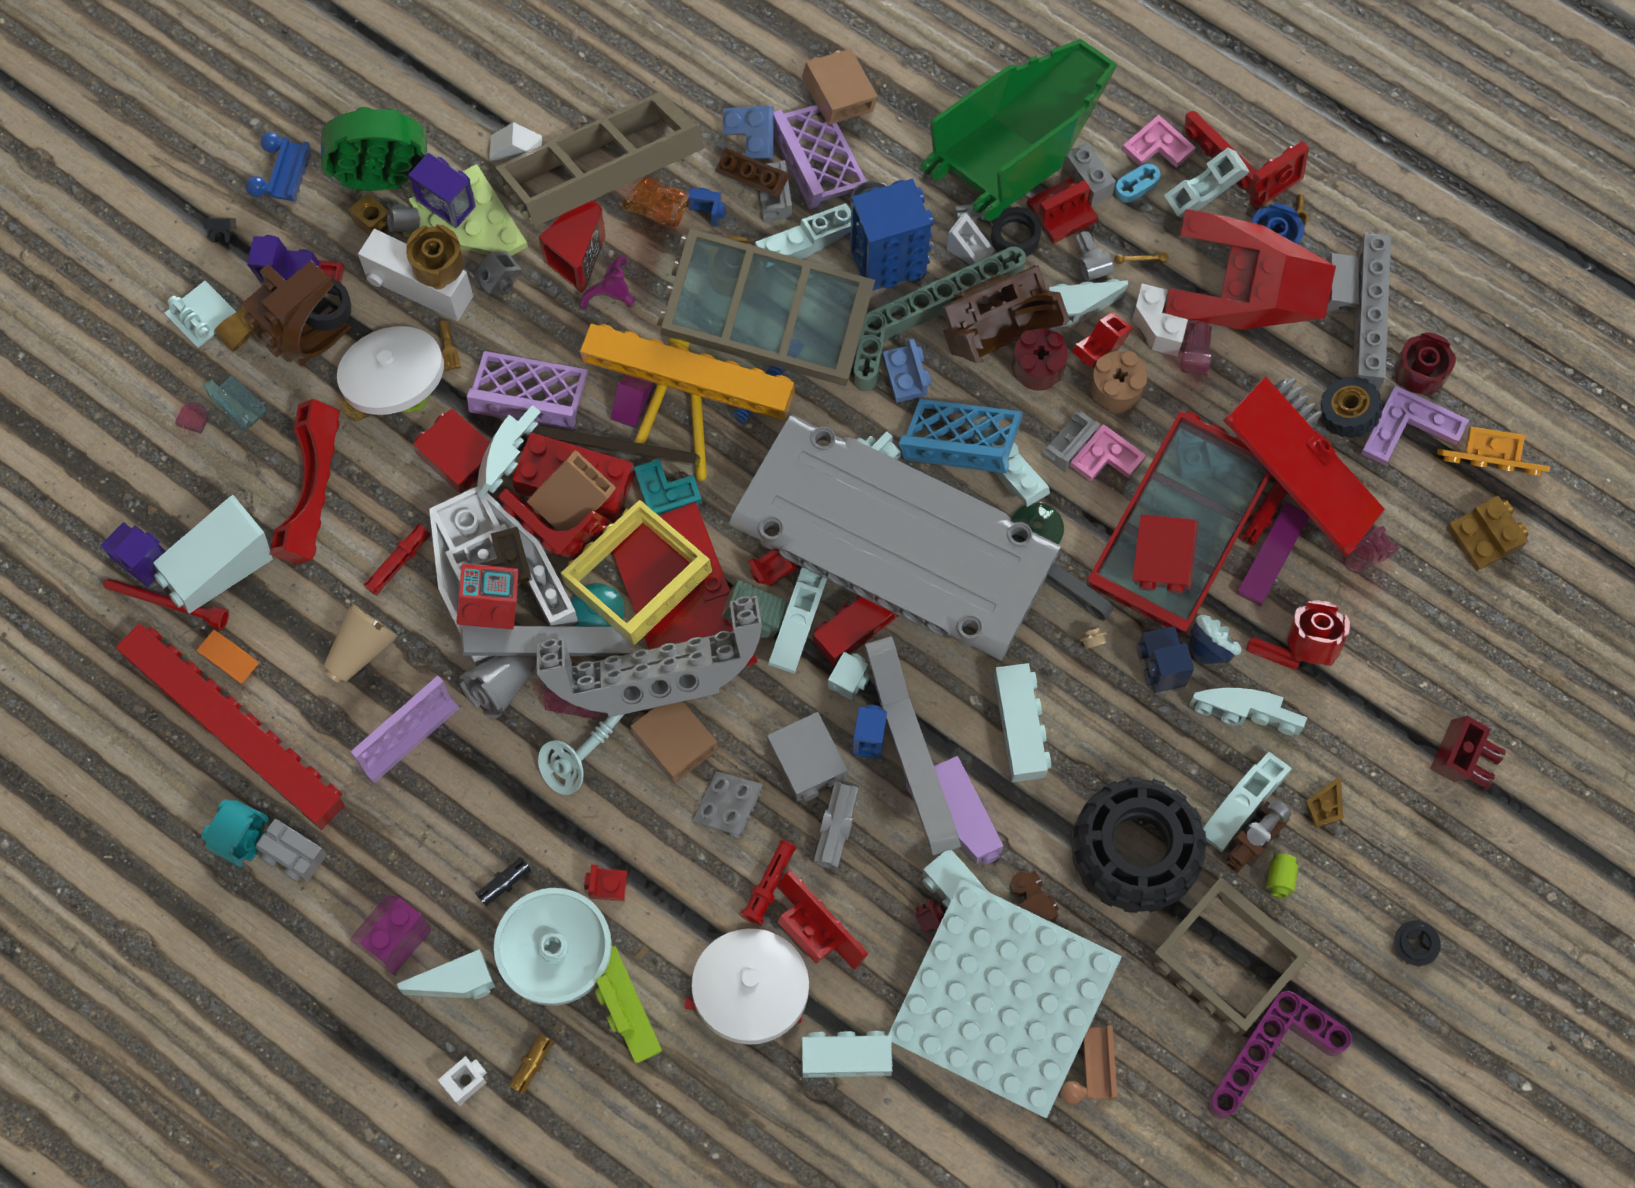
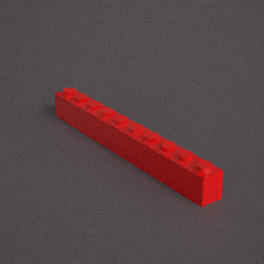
(230, 726)

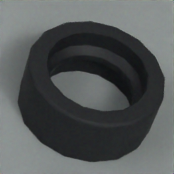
(1019, 215)
(337, 318)

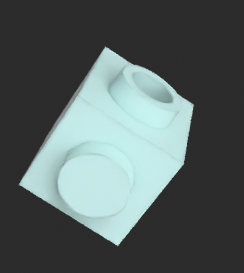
(849, 675)

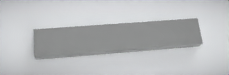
(524, 640)

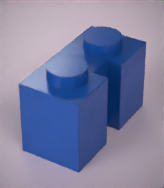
(869, 732)

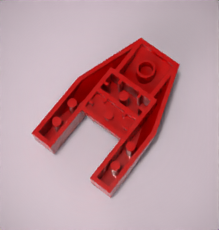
(1264, 279)

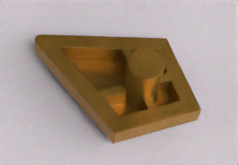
(1326, 805)

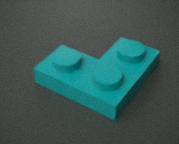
(665, 496)

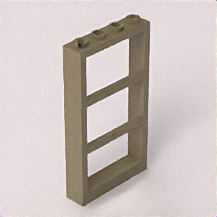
(607, 177)

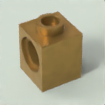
(367, 208)

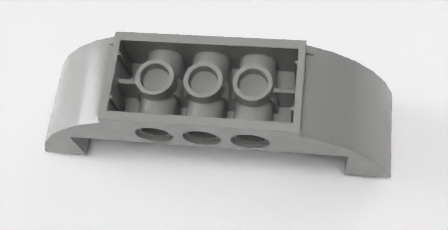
(654, 675)

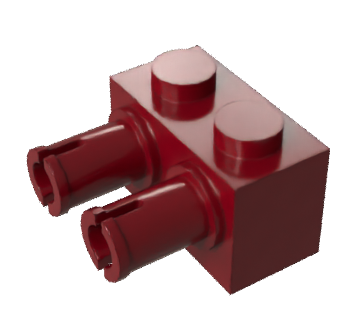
(1461, 749)

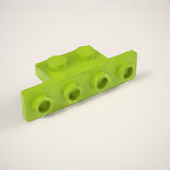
(626, 1010)

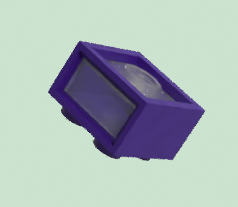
(442, 189)

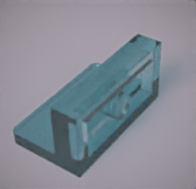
(236, 402)

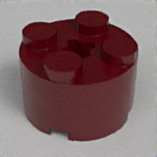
(1039, 358)
(1424, 363)

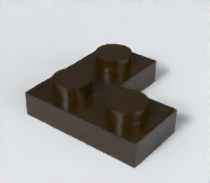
(510, 553)

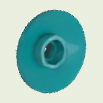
(588, 617)

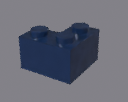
(1166, 659)

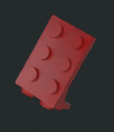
(562, 543)

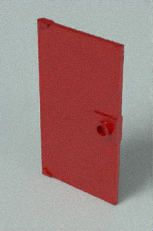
(1305, 465)
(651, 564)

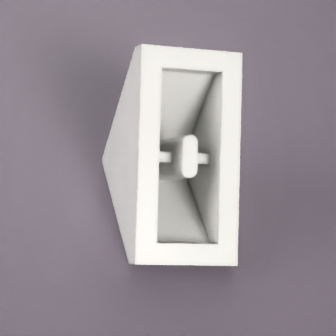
(513, 142)
(967, 241)

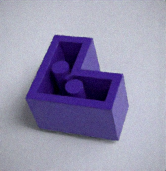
(273, 252)
(134, 552)

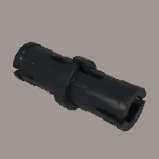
(503, 881)

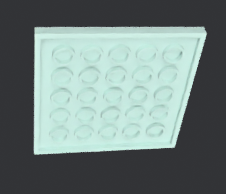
(1004, 998)

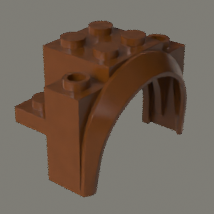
(281, 309)
(999, 313)

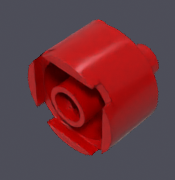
(1318, 633)

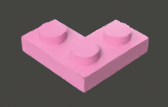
(1161, 138)
(1107, 448)

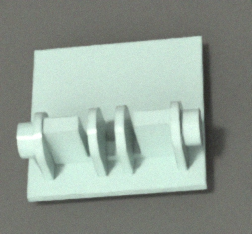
(199, 313)

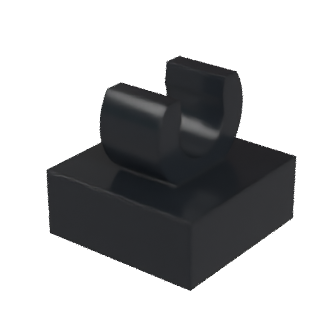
(220, 225)

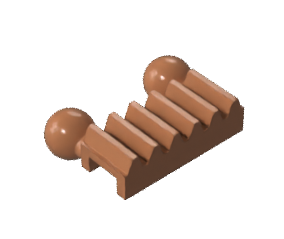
(1098, 1068)

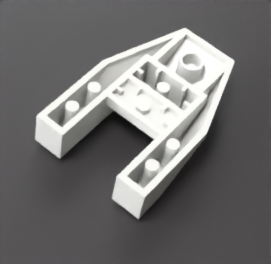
(463, 535)

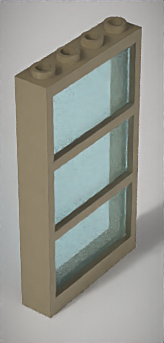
(766, 306)

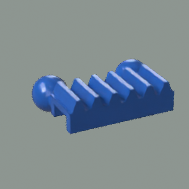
(287, 169)

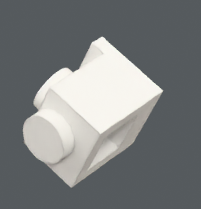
(452, 1080)

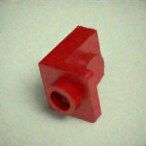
(606, 884)

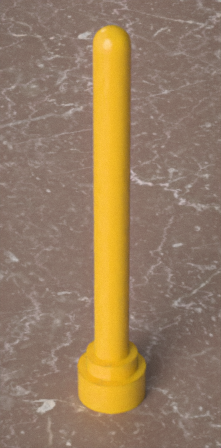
(655, 401)
(698, 435)

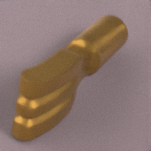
(450, 354)

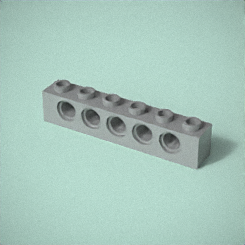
(1372, 311)

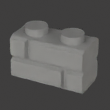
(291, 851)

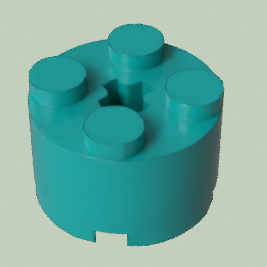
(235, 832)

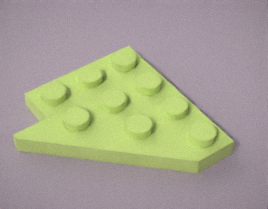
(486, 227)

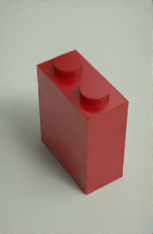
(452, 450)
(1165, 553)

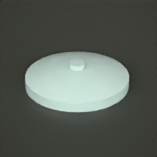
(552, 946)

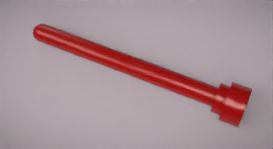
(216, 617)

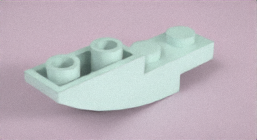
(812, 234)
(503, 451)
(1020, 476)
(797, 621)
(1237, 704)
(1245, 801)

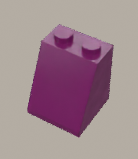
(391, 933)

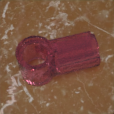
(1196, 355)

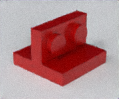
(1063, 209)

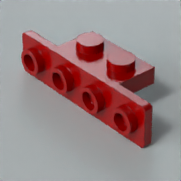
(814, 926)

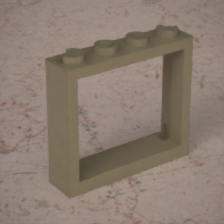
(1262, 925)

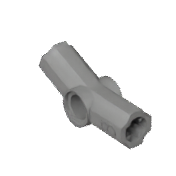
(836, 824)

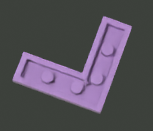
(1409, 408)

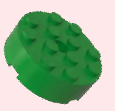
(372, 148)

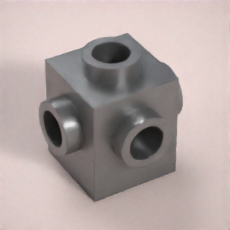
(497, 272)

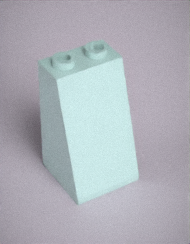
(213, 556)

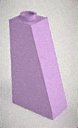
(970, 818)

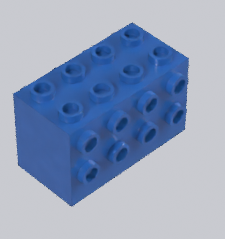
(891, 234)

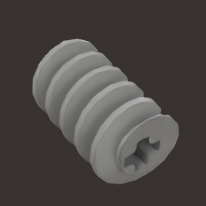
(1292, 395)

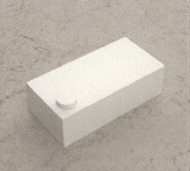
(387, 266)

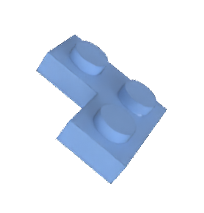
(756, 124)

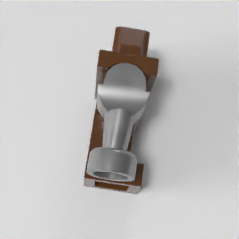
(1251, 843)

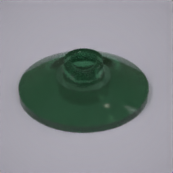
(1051, 520)

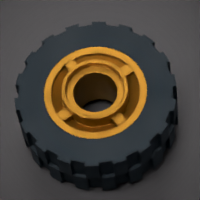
(1351, 393)

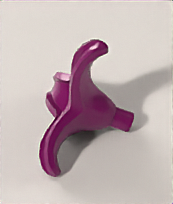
(612, 285)

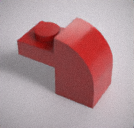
(1105, 338)

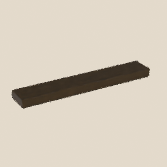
(620, 446)

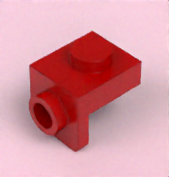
(770, 568)

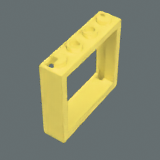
(665, 600)

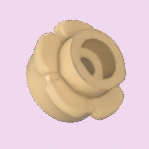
(1093, 638)

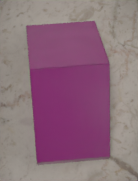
(631, 400)

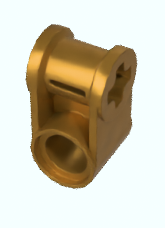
(234, 330)

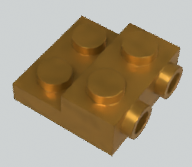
(1489, 533)

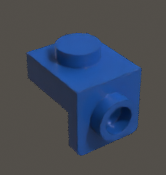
(707, 201)

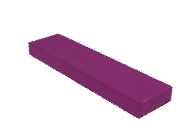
(1273, 554)

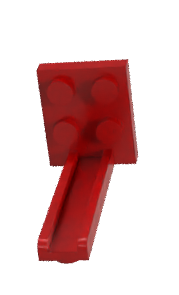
(1263, 184)

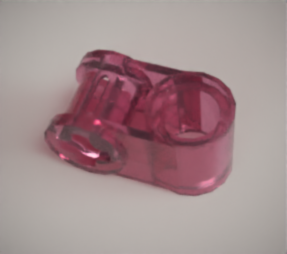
(1374, 548)

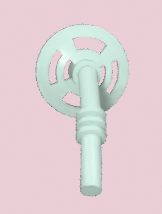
(569, 763)

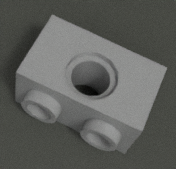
(1085, 165)

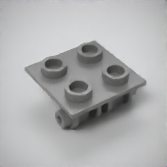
(728, 804)

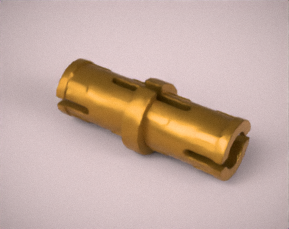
(531, 1064)

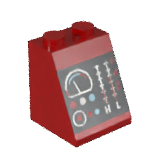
(574, 243)

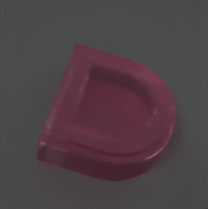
(192, 417)

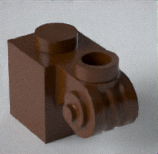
(1035, 899)

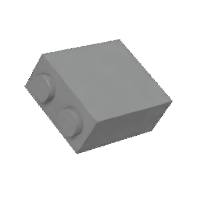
(807, 757)

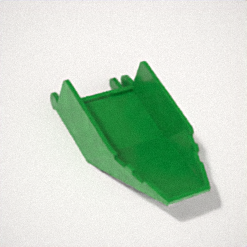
(1018, 124)

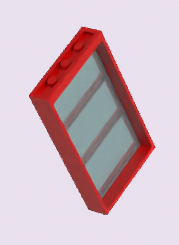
(1192, 476)

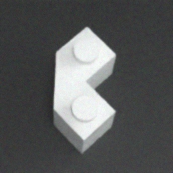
(1161, 330)

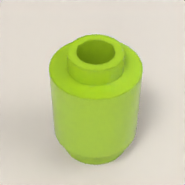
(1282, 875)

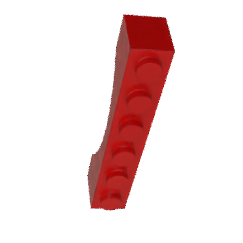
(316, 431)

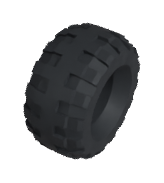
(1130, 885)

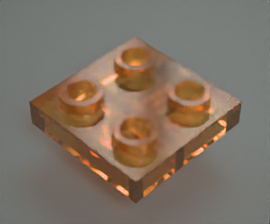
(657, 201)

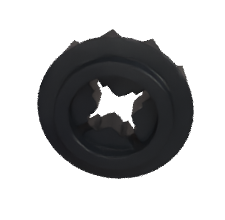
(1429, 940)

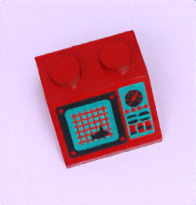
(487, 596)

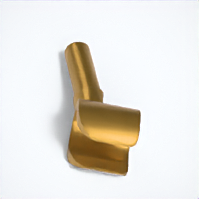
(1301, 213)

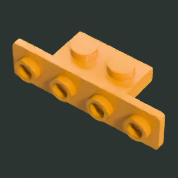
(1495, 447)

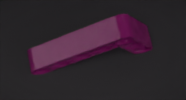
(1267, 1045)

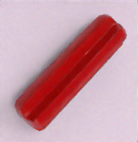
(1272, 652)

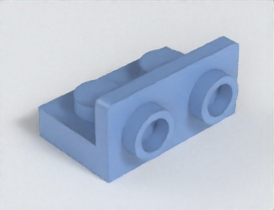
(906, 372)

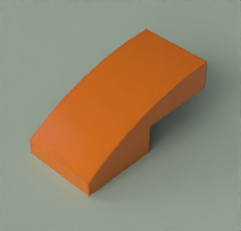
(227, 656)

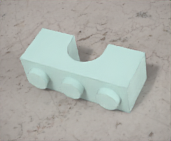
(1220, 175)

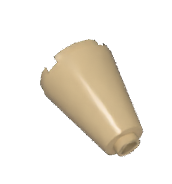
(356, 644)

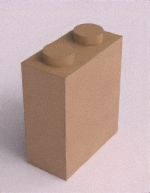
(839, 86)
(571, 493)
(674, 739)

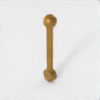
(1162, 257)

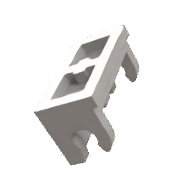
(773, 207)
(1345, 283)
(1070, 440)

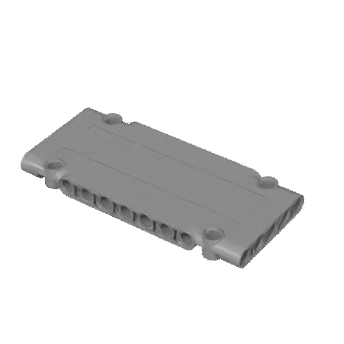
(895, 536)

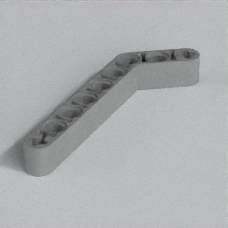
(911, 747)

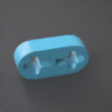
(1135, 179)

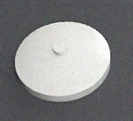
(390, 370)
(750, 986)

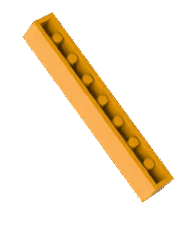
(688, 371)

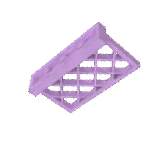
(800, 166)
(500, 405)
(404, 730)

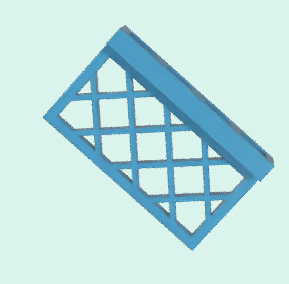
(956, 451)

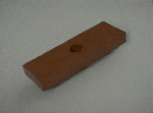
(752, 173)

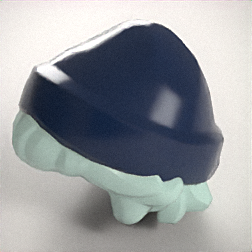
(1211, 642)

